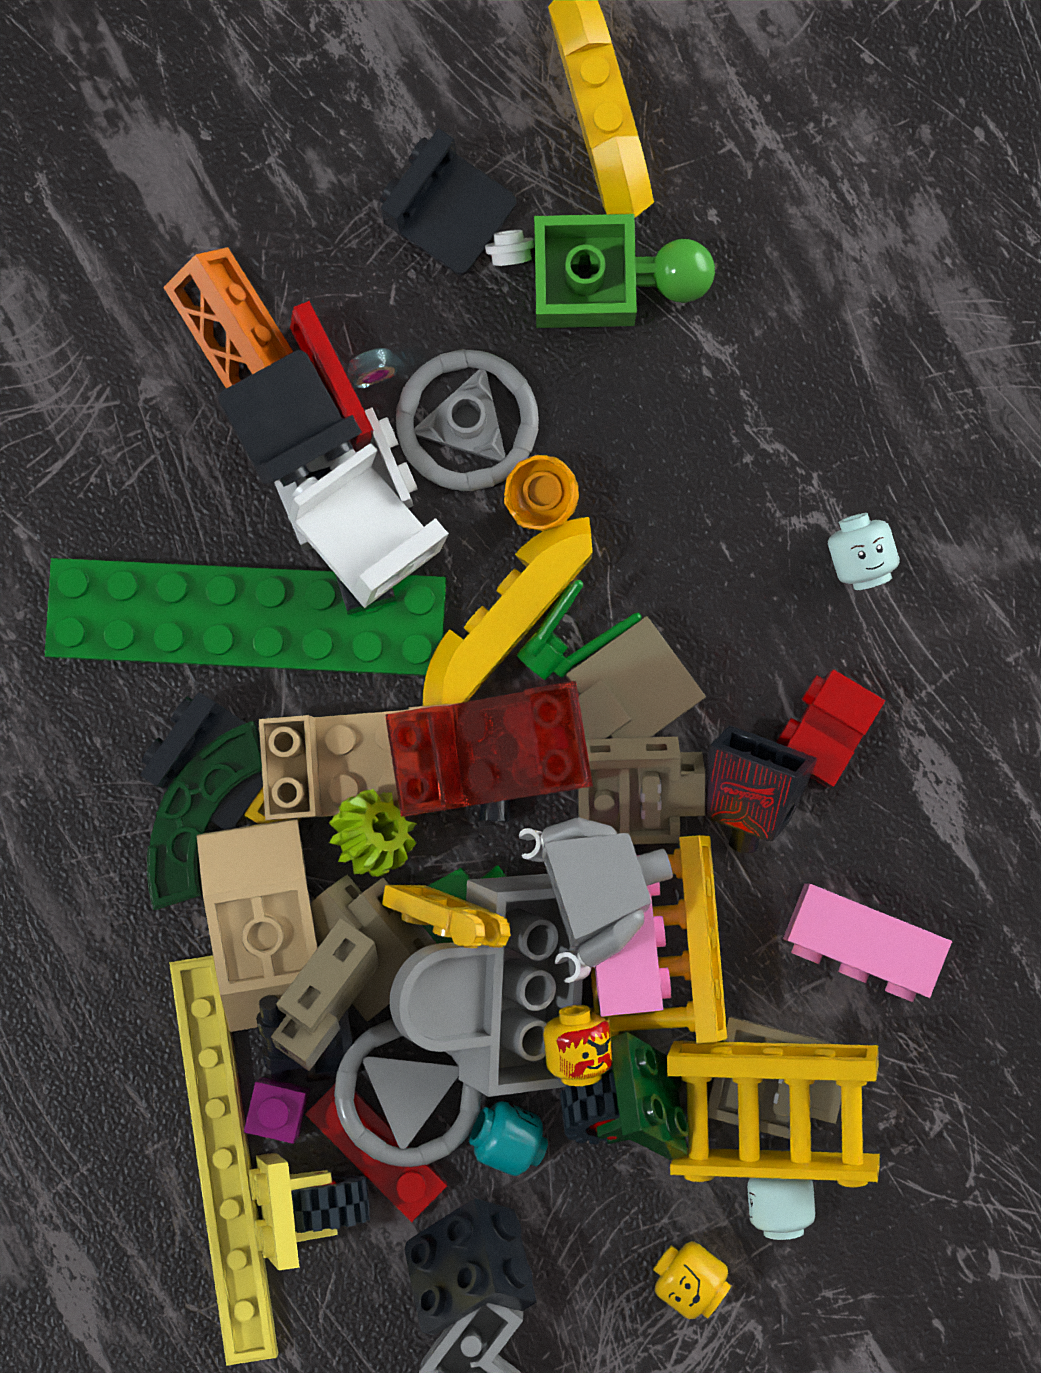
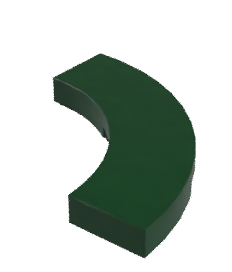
(187, 809)

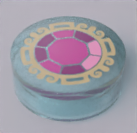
(372, 367)

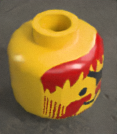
(578, 1046)

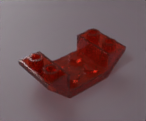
(489, 749)

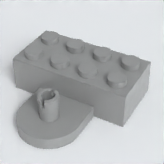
(493, 998)

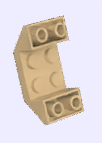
(323, 761)
(256, 913)

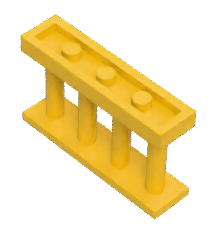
(699, 963)
(799, 1067)

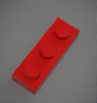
(406, 1187)

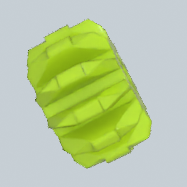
(372, 833)

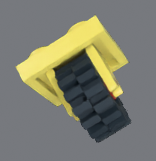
(302, 1207)

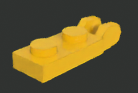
(451, 916)

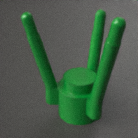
(545, 650)

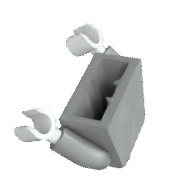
(596, 886)

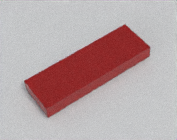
(317, 346)

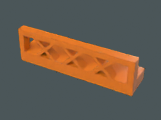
(233, 302)

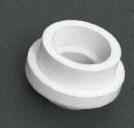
(510, 248)

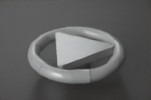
(466, 420)
(407, 1096)

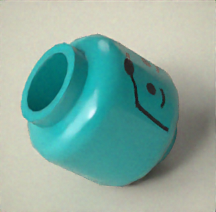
(508, 1138)

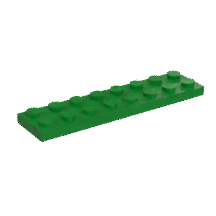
(237, 618)

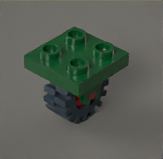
(629, 1102)

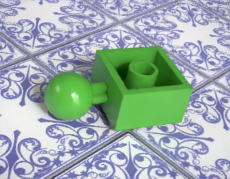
(606, 243)

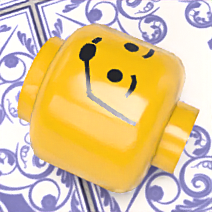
(691, 1280)

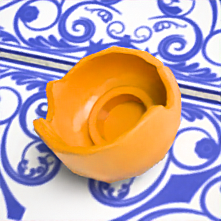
(541, 493)

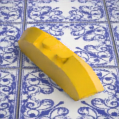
(601, 106)
(551, 565)

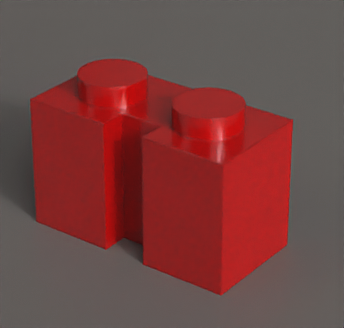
(832, 724)

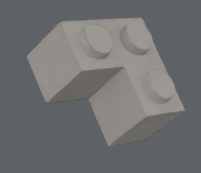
(474, 1343)

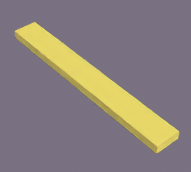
(223, 1163)

